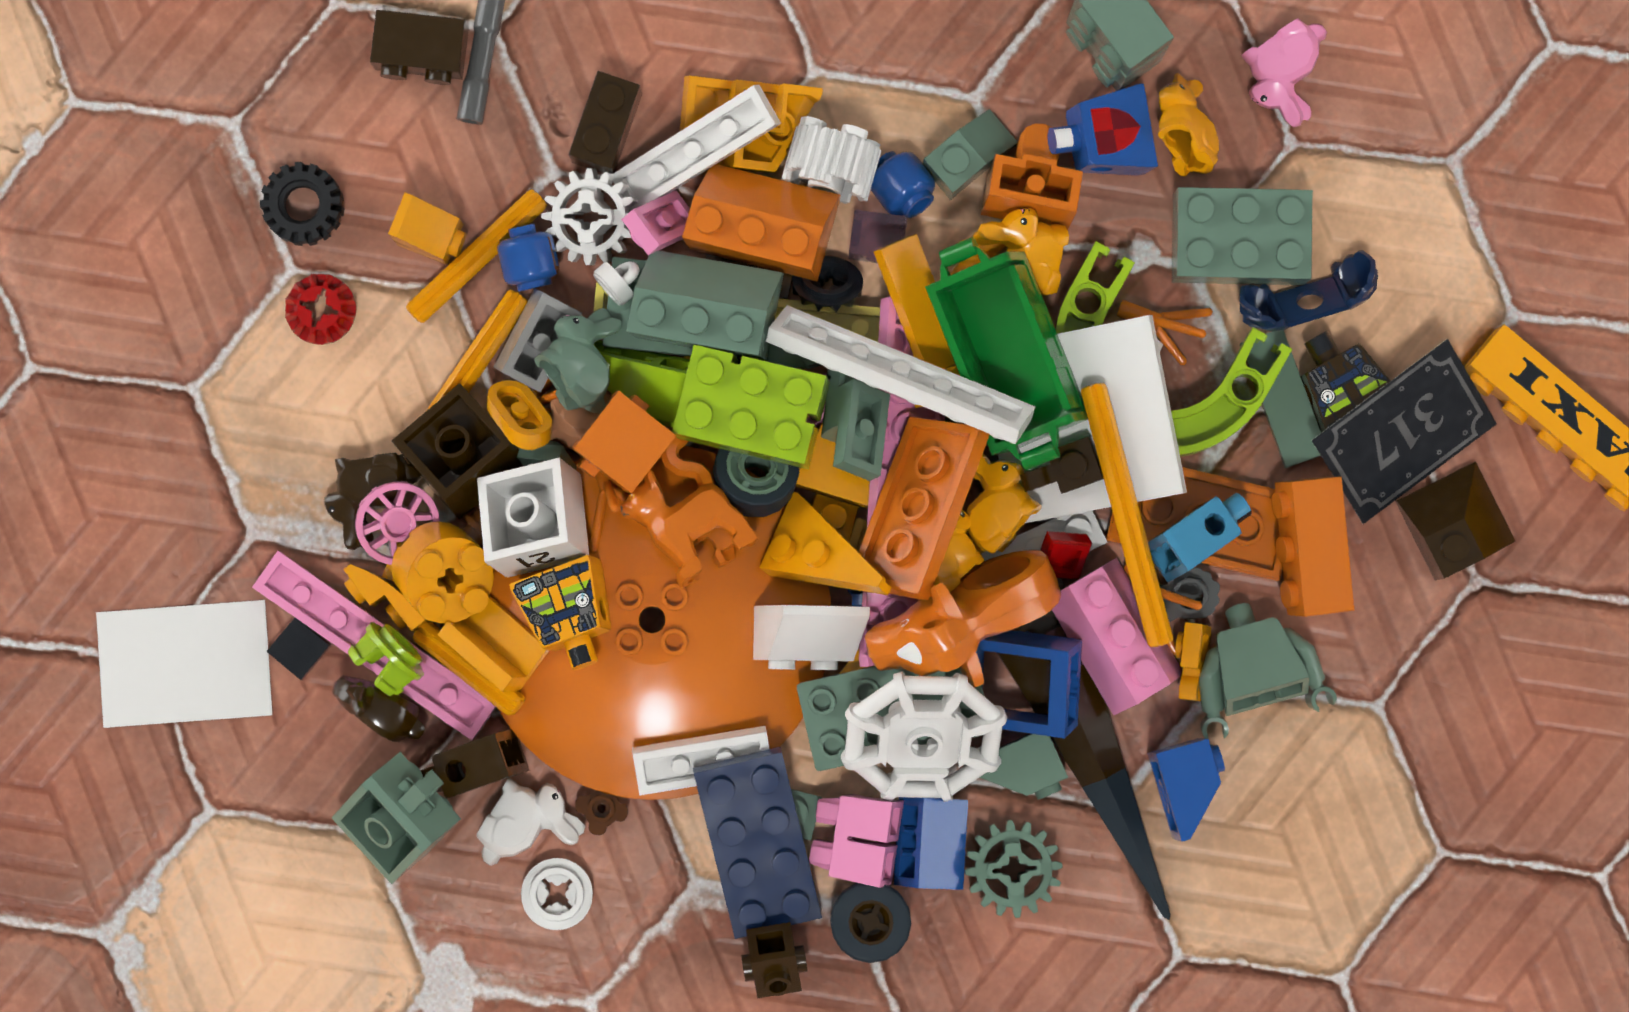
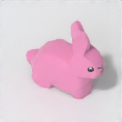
(1281, 64)

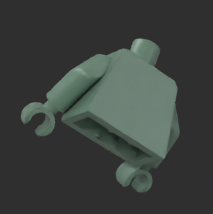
(1257, 667)

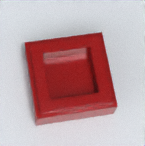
(1066, 552)

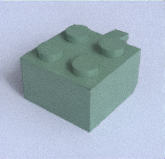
(397, 816)

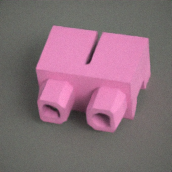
(855, 858)

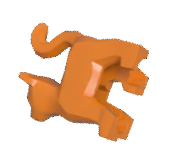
(696, 518)

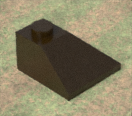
(1455, 521)

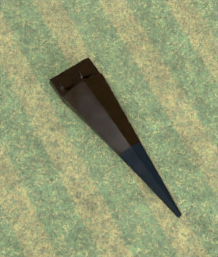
(1091, 755)

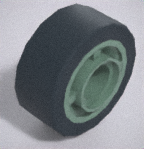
(754, 495)

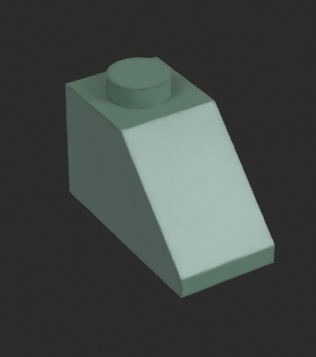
(968, 153)
(1029, 767)

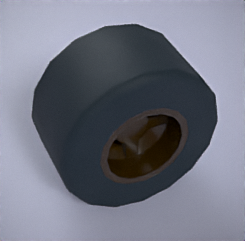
(875, 934)

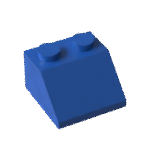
(1186, 783)

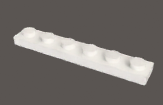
(900, 374)

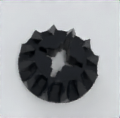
(846, 285)

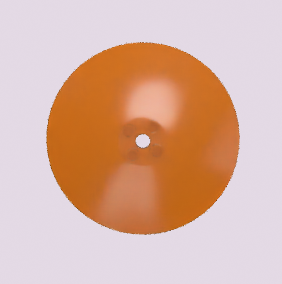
(669, 683)

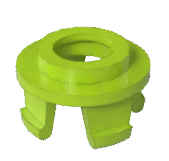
(402, 656)

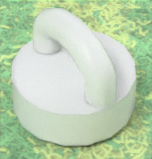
(617, 281)

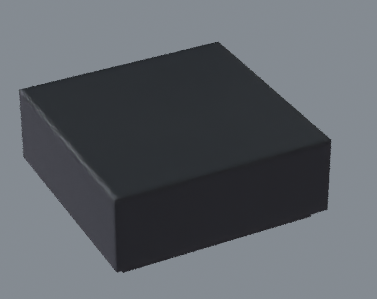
(298, 648)

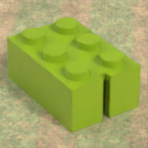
(750, 406)

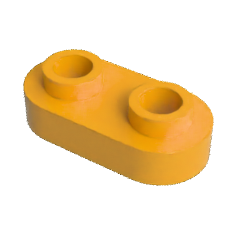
(519, 414)

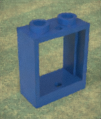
(1064, 680)

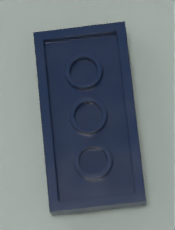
(757, 841)

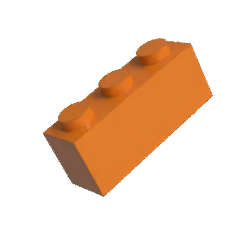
(1313, 546)

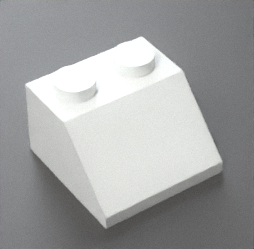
(808, 634)

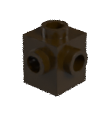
(773, 960)

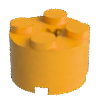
(437, 592)

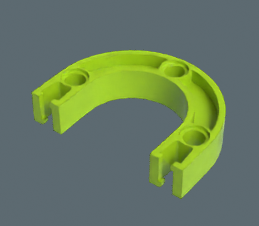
(1214, 417)

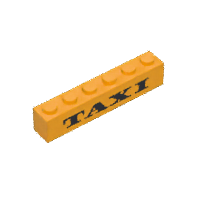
(1556, 409)

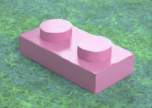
(658, 222)

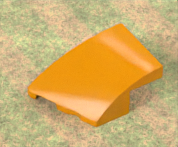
(767, 152)

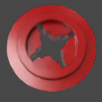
(331, 326)

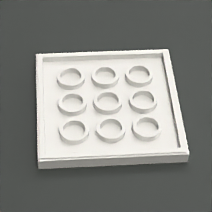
(1130, 365)

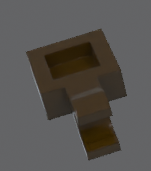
(1072, 470)

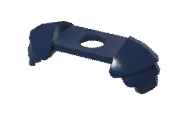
(1347, 288)

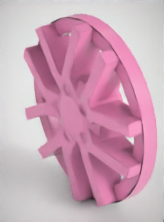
(395, 520)

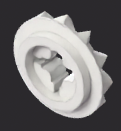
(556, 915)

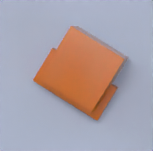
(623, 442)

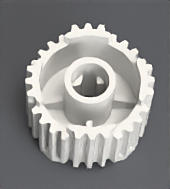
(832, 159)

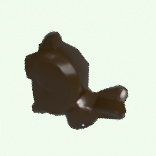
(356, 481)
(386, 715)

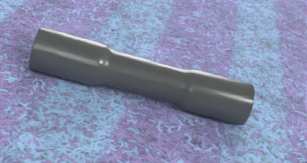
(476, 84)

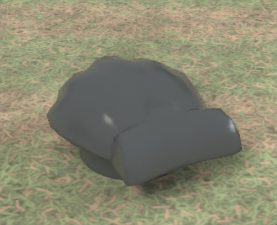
(1194, 585)

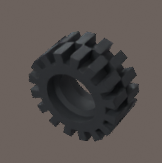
(302, 177)

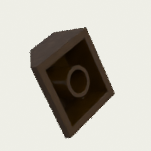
(455, 447)

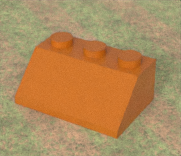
(761, 221)

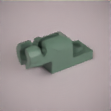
(857, 424)

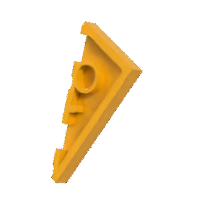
(814, 552)

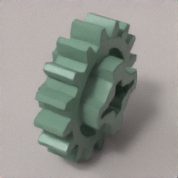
(1014, 889)

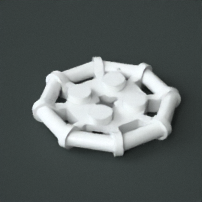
(918, 768)

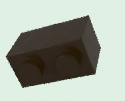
(419, 46)
(605, 123)

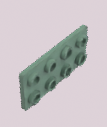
(827, 699)

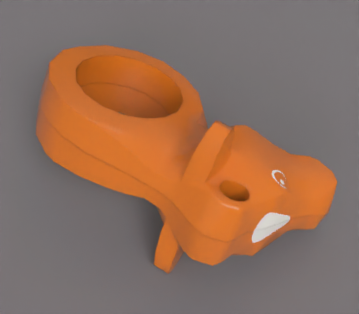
(950, 625)

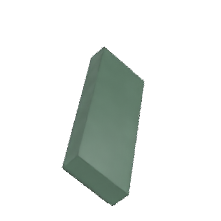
(1286, 404)

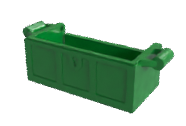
(1007, 343)

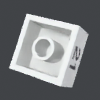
(532, 517)

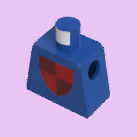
(1108, 134)

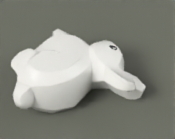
(521, 817)

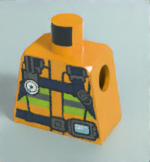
(566, 608)

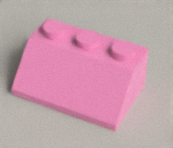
(1114, 644)

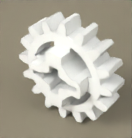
(589, 199)

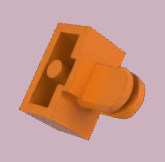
(1032, 181)

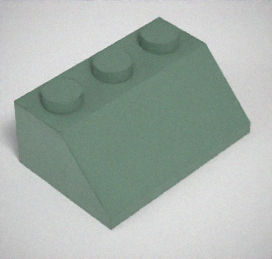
(705, 304)

